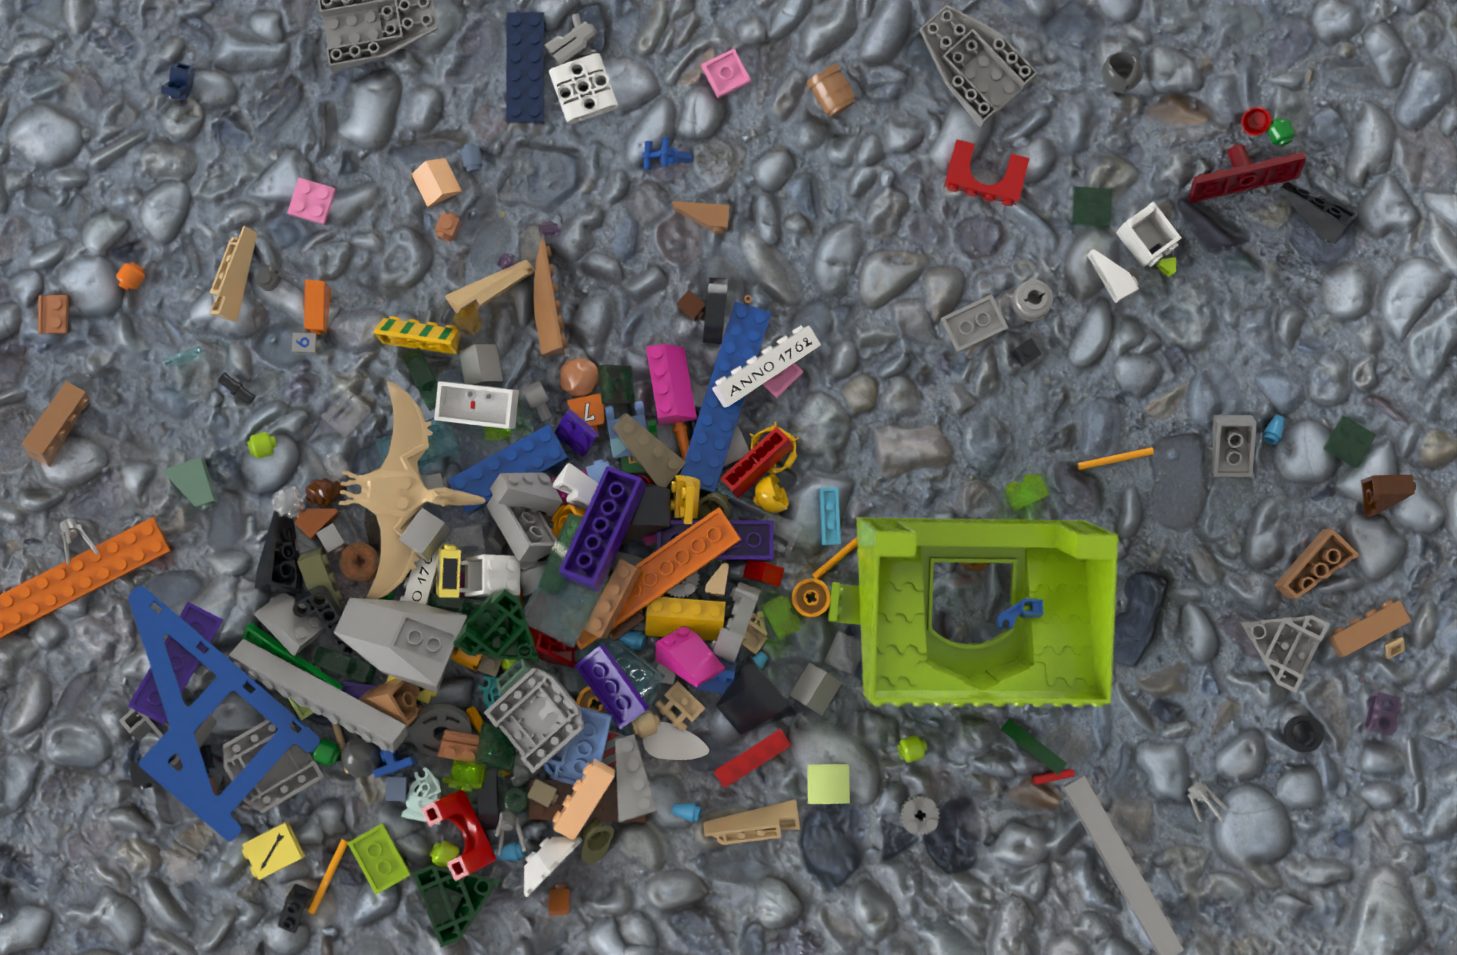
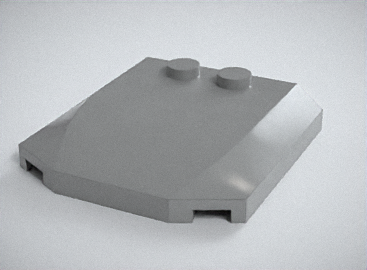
(537, 717)
(286, 778)

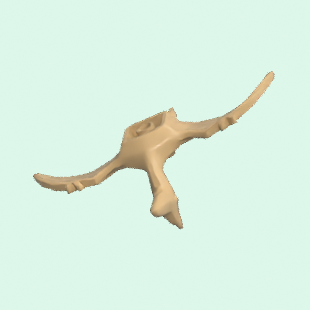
(398, 492)

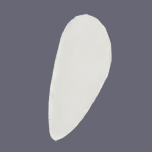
(674, 744)

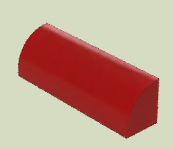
(757, 462)

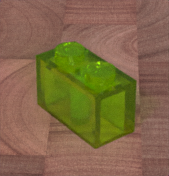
(1025, 492)
(781, 617)

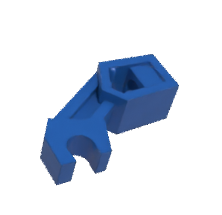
(1016, 610)

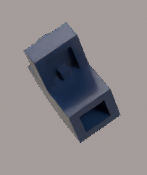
(180, 81)

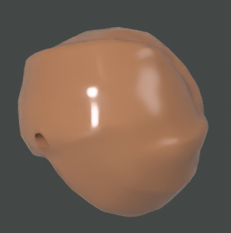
(579, 377)

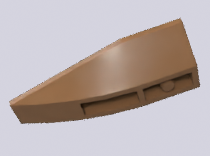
(546, 307)

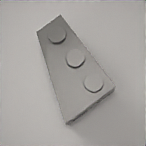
(526, 490)

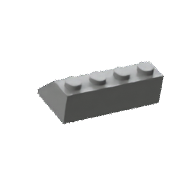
(523, 530)

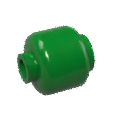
(1281, 132)
(326, 752)

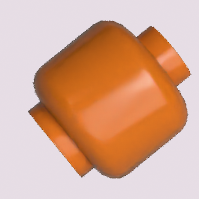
(130, 276)

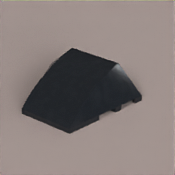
(651, 515)
(753, 700)

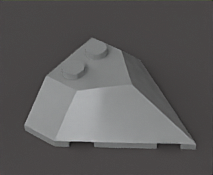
(1287, 646)

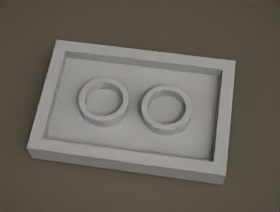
(974, 323)

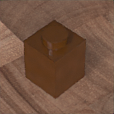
(691, 306)

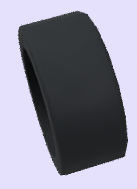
(1318, 734)

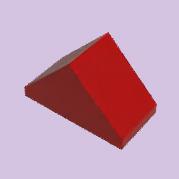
(763, 572)

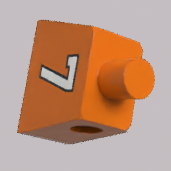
(590, 410)

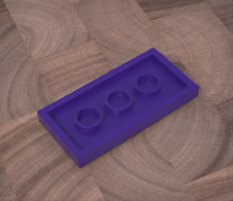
(611, 686)

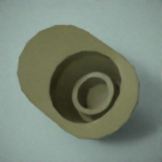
(712, 502)
(596, 841)

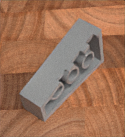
(632, 782)

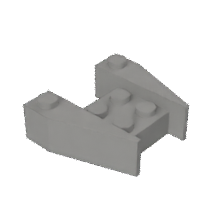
(730, 639)
(140, 725)

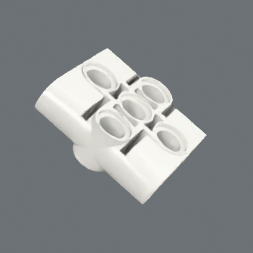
(566, 81)

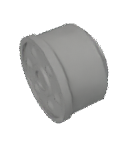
(1032, 300)
(530, 577)

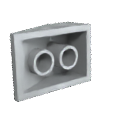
(1233, 445)
(292, 631)

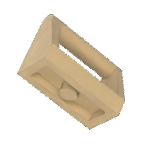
(717, 582)

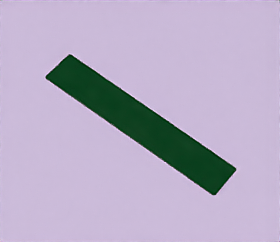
(1033, 746)

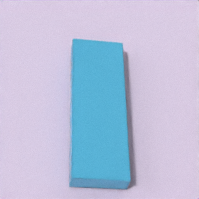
(830, 516)

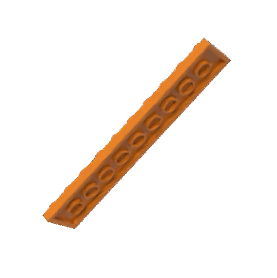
(674, 564)
(82, 576)

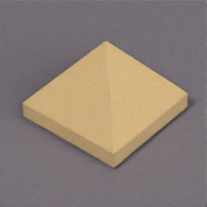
(1394, 647)

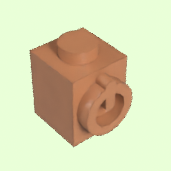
(448, 227)

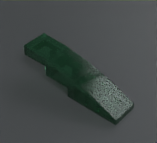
(551, 578)

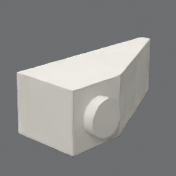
(1115, 278)

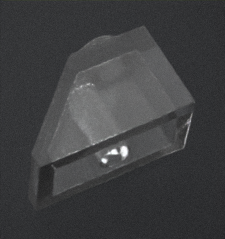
(180, 867)

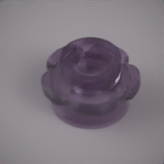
(506, 260)

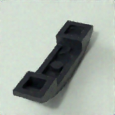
(488, 799)

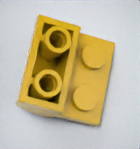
(685, 498)

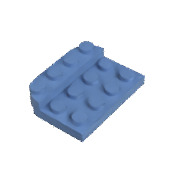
(588, 744)

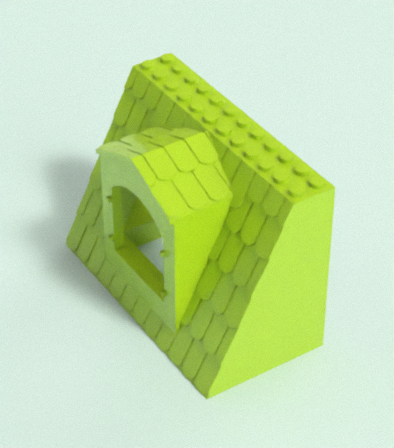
(1038, 661)

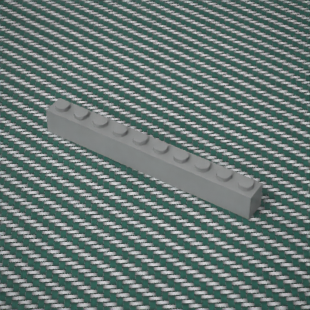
(319, 696)
(1122, 867)

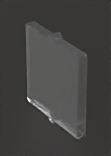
(844, 653)

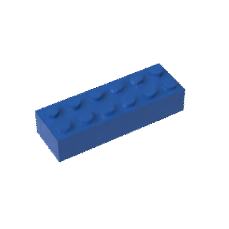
(532, 454)

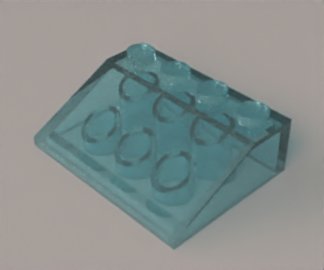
(562, 613)

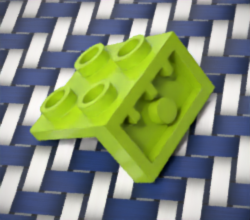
(844, 604)

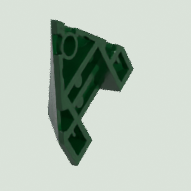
(498, 630)
(450, 902)

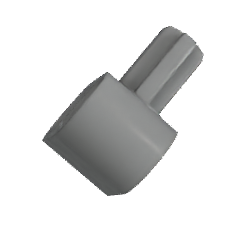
(537, 399)

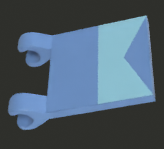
(617, 447)

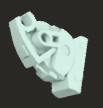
(426, 794)

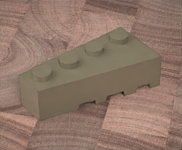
(651, 454)

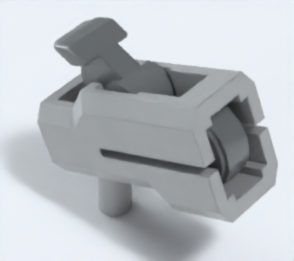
(573, 44)

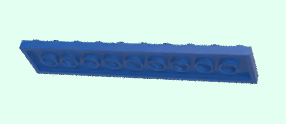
(717, 423)

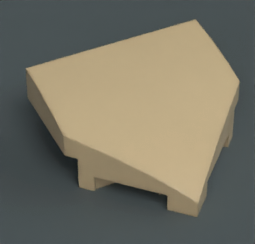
(755, 633)

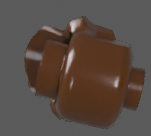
(323, 492)

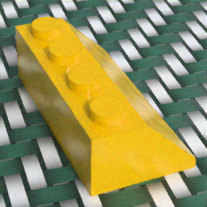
(699, 616)

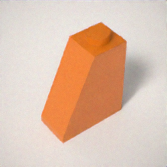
(316, 306)

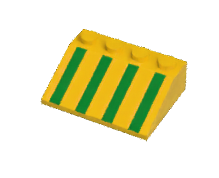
(417, 335)

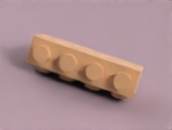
(583, 799)

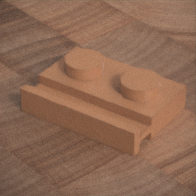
(53, 314)
(459, 746)

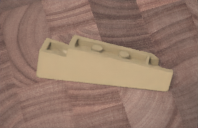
(232, 276)
(489, 288)
(754, 824)

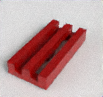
(1052, 776)

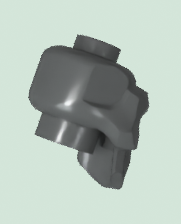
(521, 772)

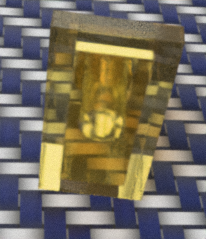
(468, 320)

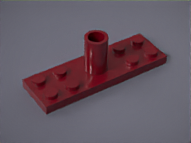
(1245, 175)

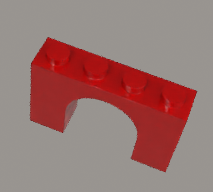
(960, 177)
(752, 758)
(460, 812)

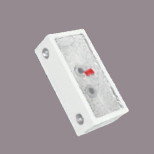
(476, 405)

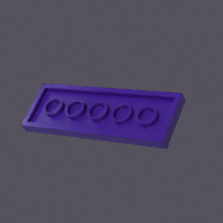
(147, 698)

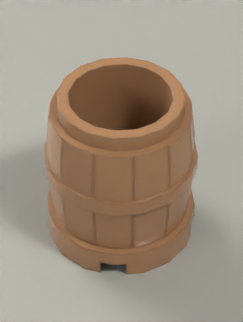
(832, 90)

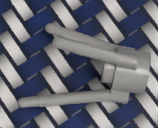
(70, 531)
(1200, 791)
(506, 823)

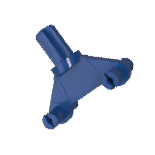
(666, 154)

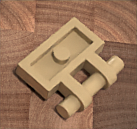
(684, 702)

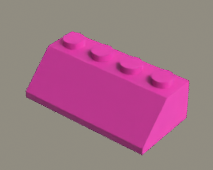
(671, 384)

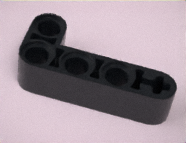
(320, 607)

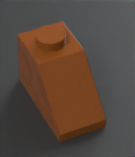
(314, 520)
(559, 900)

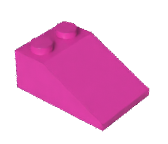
(688, 656)

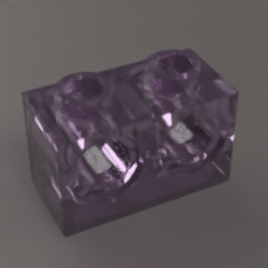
(1377, 712)

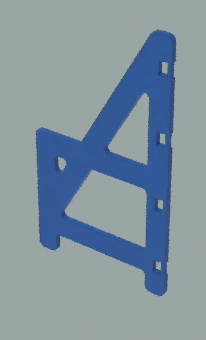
(192, 783)

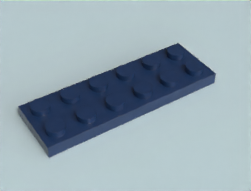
(525, 67)

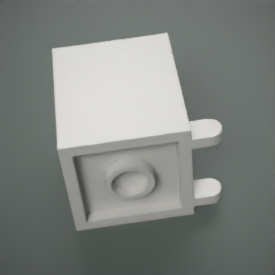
(1145, 232)
(489, 574)

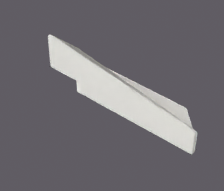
(577, 485)

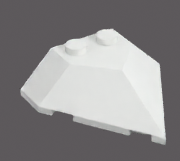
(543, 862)

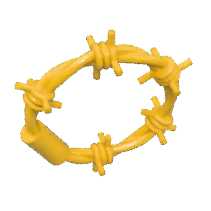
(792, 456)

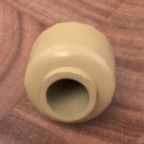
(645, 724)

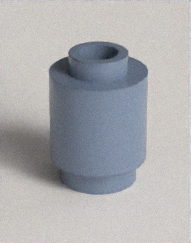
(471, 158)

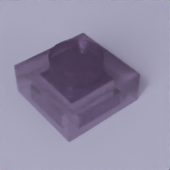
(548, 228)

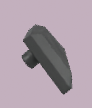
(496, 538)

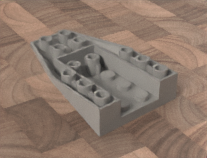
(373, 28)
(976, 63)
(402, 638)

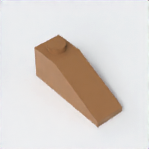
(707, 215)

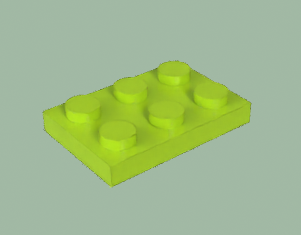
(379, 858)

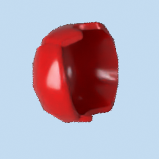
(1256, 121)

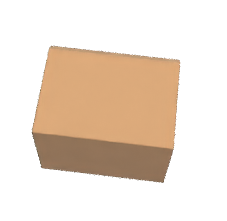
(436, 181)

